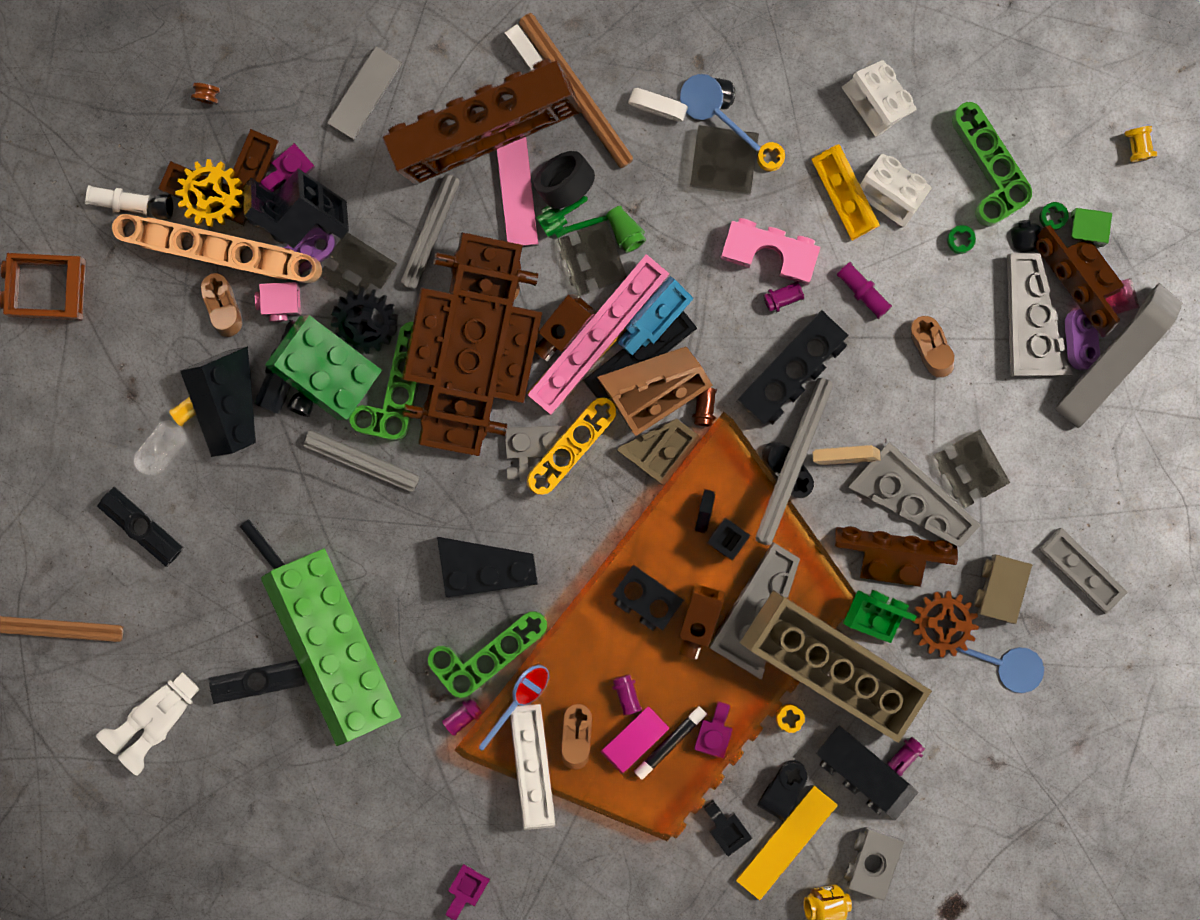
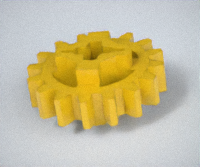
(205, 205)

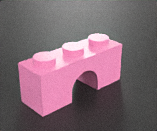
(796, 255)

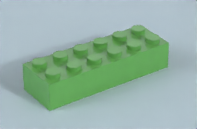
(330, 647)

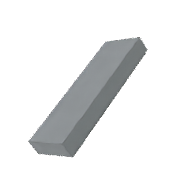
(364, 93)
(1083, 571)

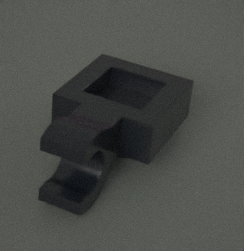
(728, 830)

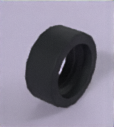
(577, 175)

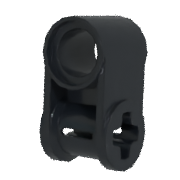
(782, 795)

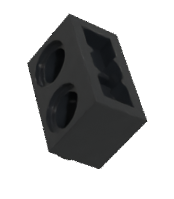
(651, 591)

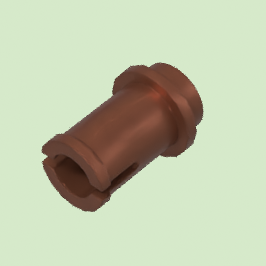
(705, 408)

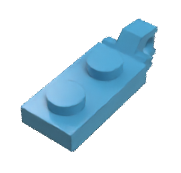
(655, 316)

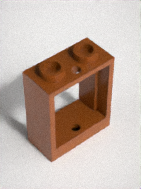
(74, 286)

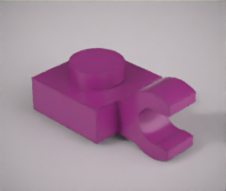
(285, 166)
(713, 734)
(467, 888)

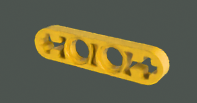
(574, 448)

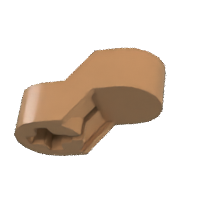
(218, 291)
(924, 334)
(576, 722)

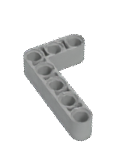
(1149, 325)

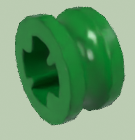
(1058, 208)
(962, 248)

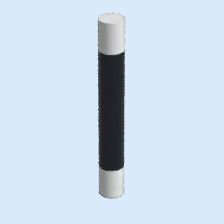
(670, 742)

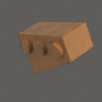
(655, 387)

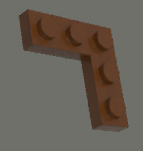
(252, 163)

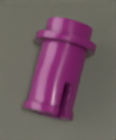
(784, 296)
(627, 694)
(462, 717)
(906, 755)

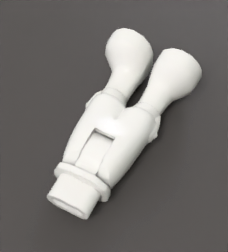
(155, 716)

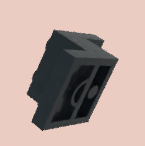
(295, 209)

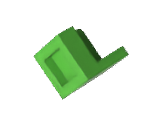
(1091, 226)

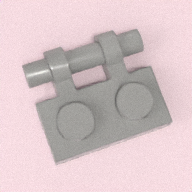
(532, 443)

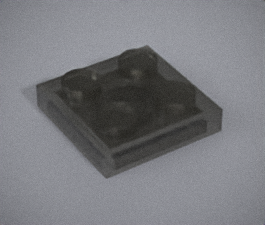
(723, 160)

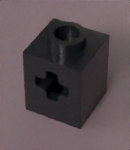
(728, 539)

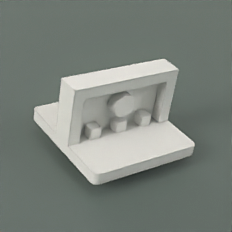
(879, 97)
(894, 189)

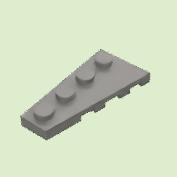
(1033, 328)
(914, 495)
(774, 573)

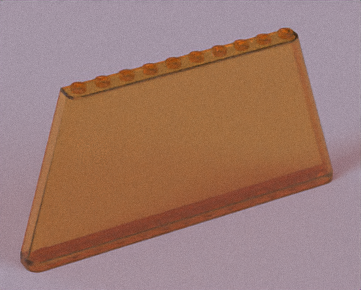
(602, 642)

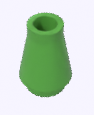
(626, 230)

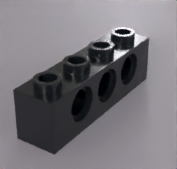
(821, 329)

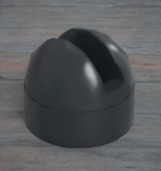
(161, 206)
(300, 405)

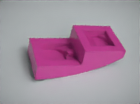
(635, 740)

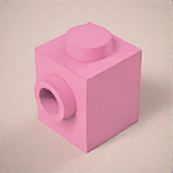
(278, 300)

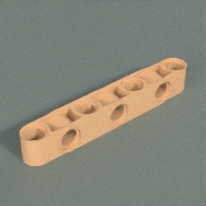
(216, 248)

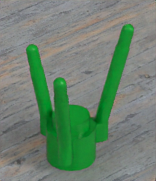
(554, 219)

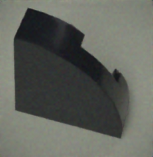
(705, 511)

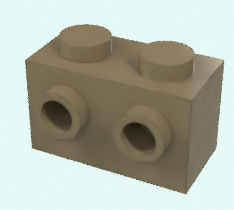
(1003, 588)

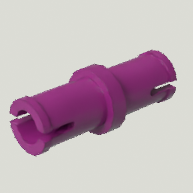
(864, 290)

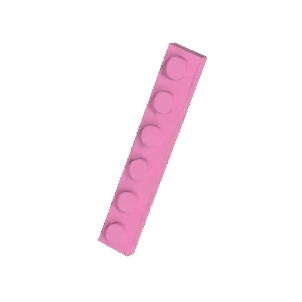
(598, 334)

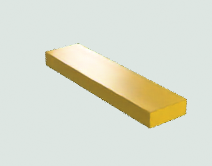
(786, 842)

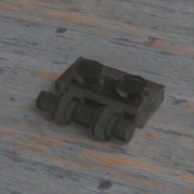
(601, 255)
(360, 259)
(980, 464)

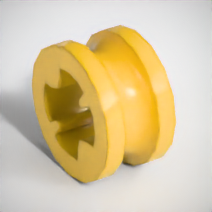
(770, 147)

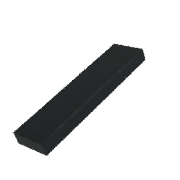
(674, 334)

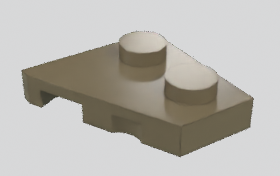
(661, 450)

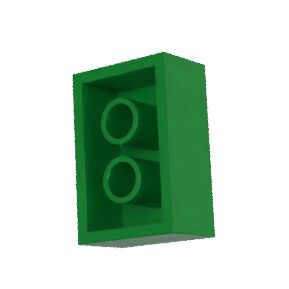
(323, 367)

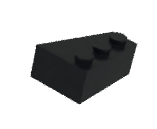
(223, 400)
(483, 568)
(865, 773)

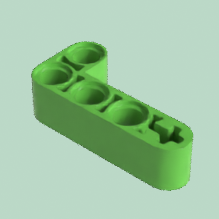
(985, 161)
(390, 409)
(493, 649)

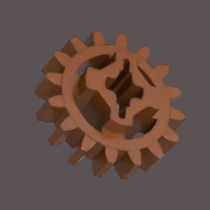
(945, 608)

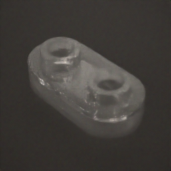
(160, 448)

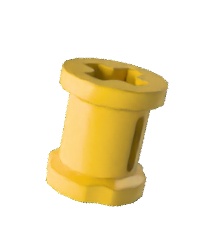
(1141, 144)
(797, 722)

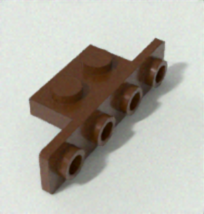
(1084, 276)
(895, 557)

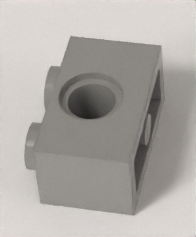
(874, 882)

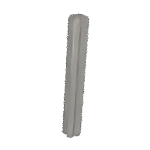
(430, 231)
(361, 461)

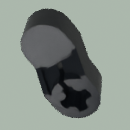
(774, 456)

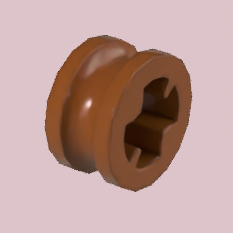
(205, 93)

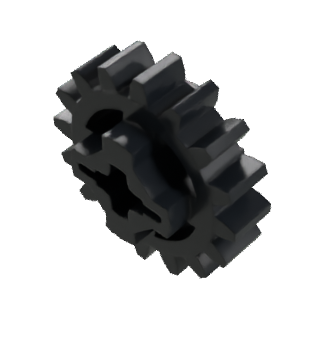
(363, 334)

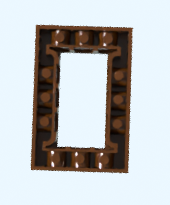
(434, 147)

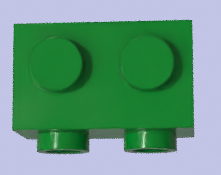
(876, 615)

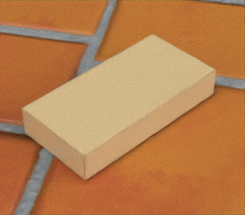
(846, 455)

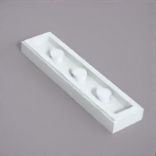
(532, 767)

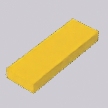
(845, 192)

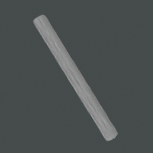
(794, 461)

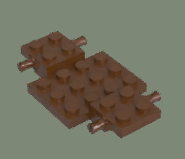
(471, 344)

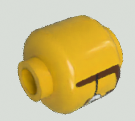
(827, 903)

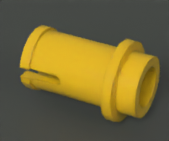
(183, 412)

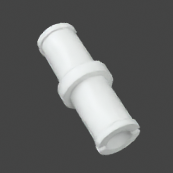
(117, 200)

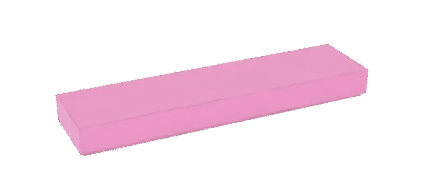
(517, 193)

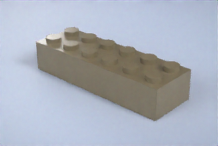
(835, 666)

